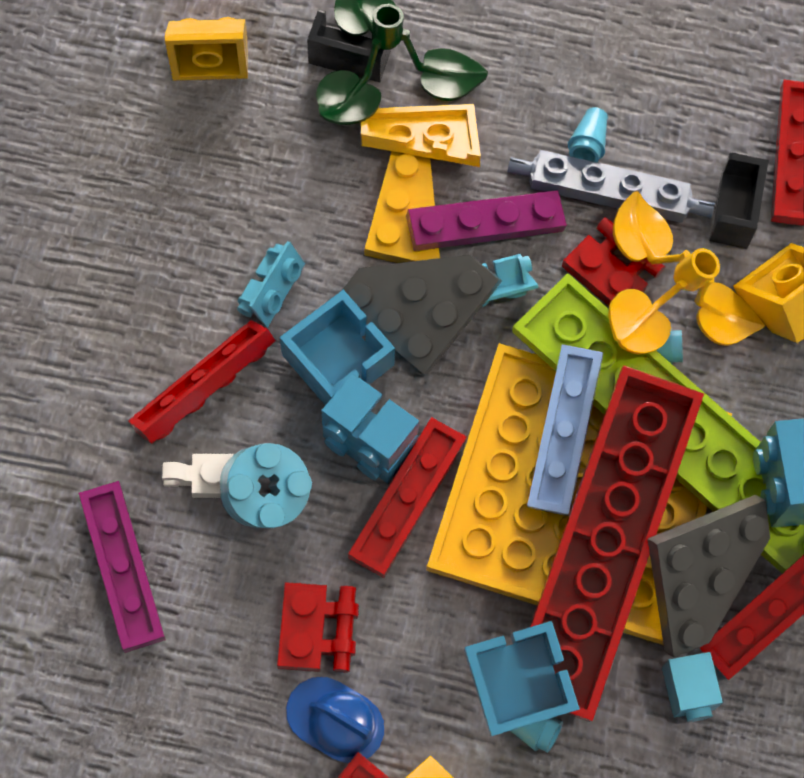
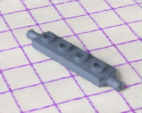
(609, 184)

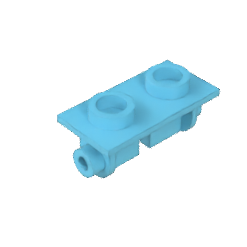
(280, 269)
(514, 277)

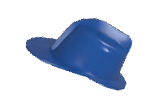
(335, 719)

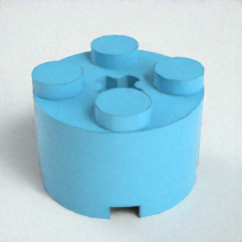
(288, 486)

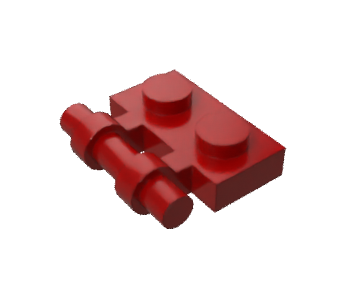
(602, 271)
(303, 627)

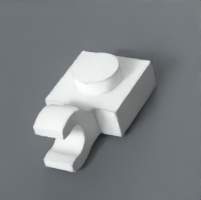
(201, 475)

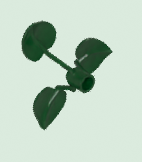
(351, 100)

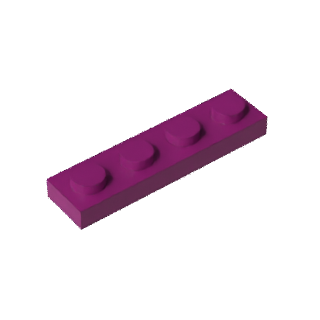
(485, 220)
(121, 567)

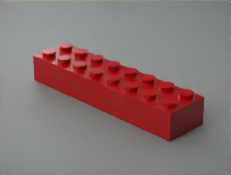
(610, 526)

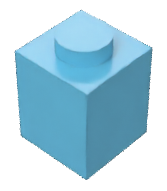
(692, 686)

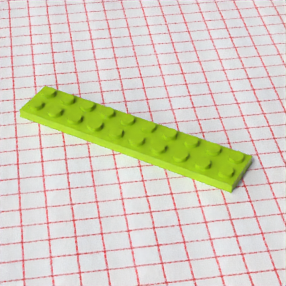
(719, 450)

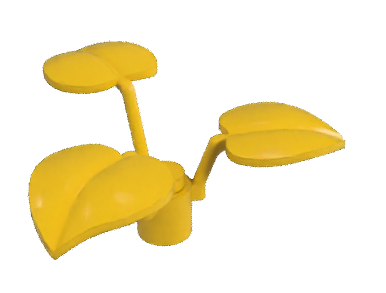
(636, 321)

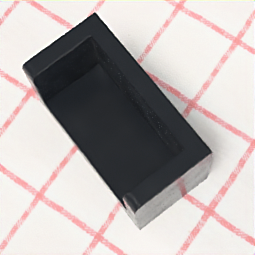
(340, 51)
(739, 200)

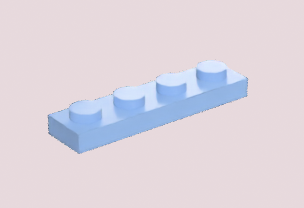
(565, 430)

